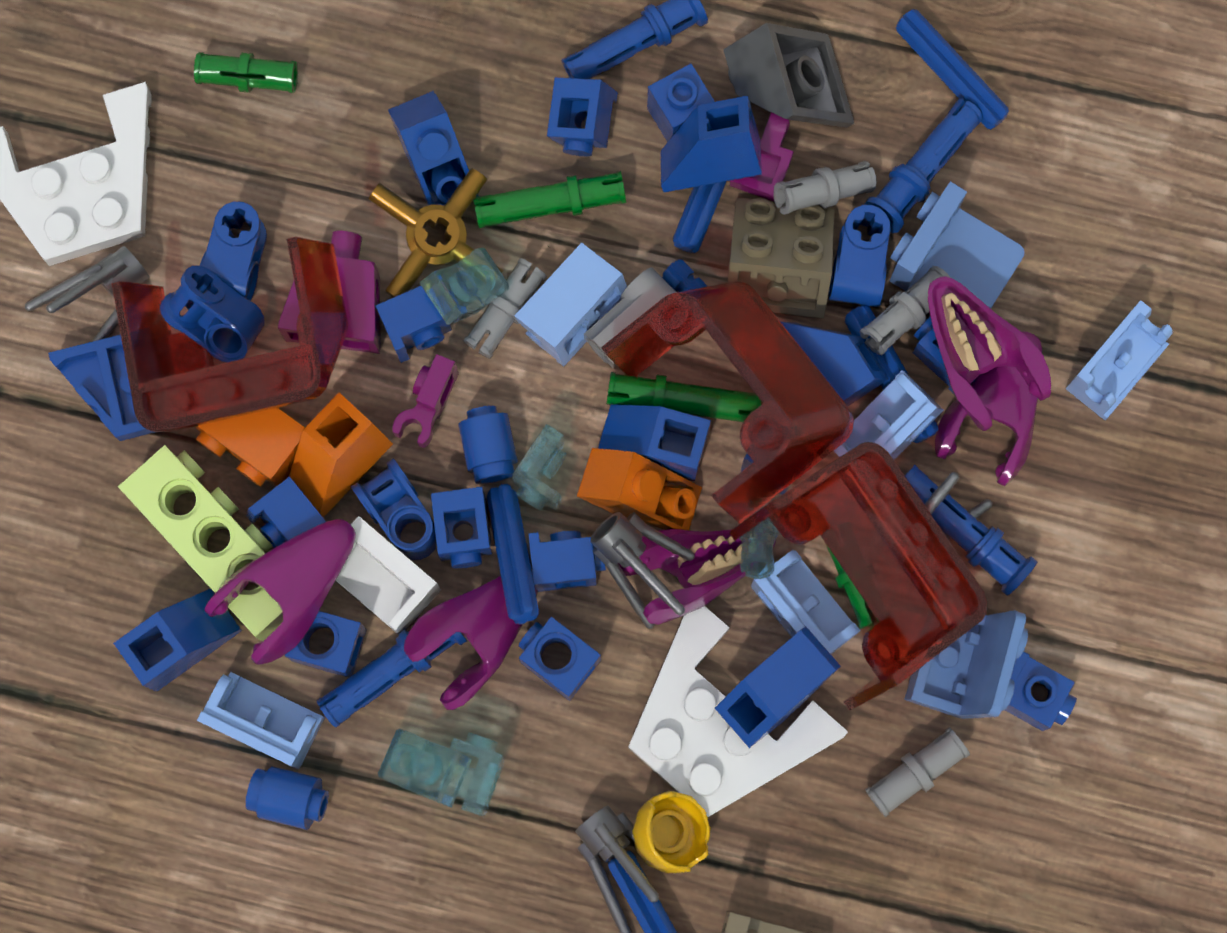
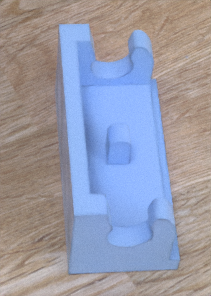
(571, 303)
(1120, 362)
(893, 417)
(801, 601)
(261, 719)

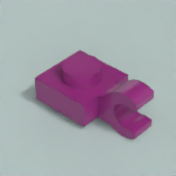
(774, 160)
(433, 390)

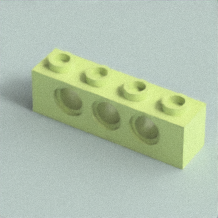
(154, 491)

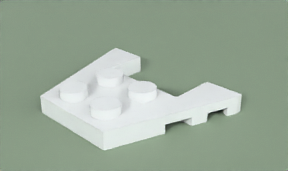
(89, 196)
(694, 745)

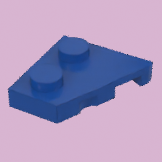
(102, 381)

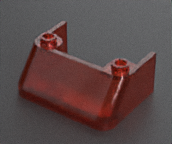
(176, 377)
(800, 409)
(891, 556)

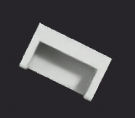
(385, 579)

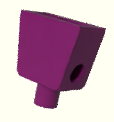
(360, 292)

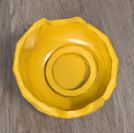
(671, 832)

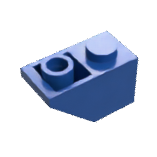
(430, 146)
(712, 146)
(841, 360)
(658, 434)
(175, 640)
(777, 687)

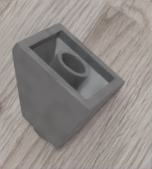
(790, 74)

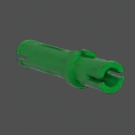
(550, 199)
(681, 397)

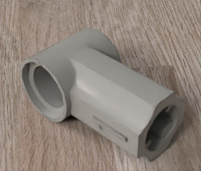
(635, 300)

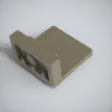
(783, 255)

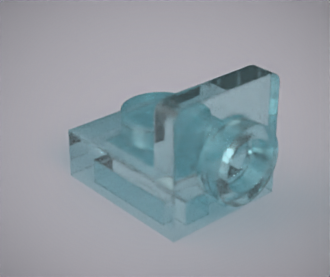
(465, 286)
(541, 460)
(424, 767)
(479, 782)

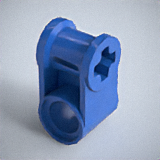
(232, 258)
(859, 264)
(215, 316)
(393, 505)

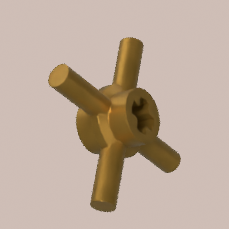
(430, 215)

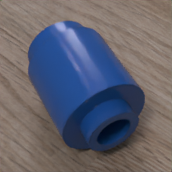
(488, 445)
(287, 797)

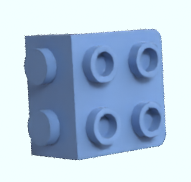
(958, 245)
(974, 671)

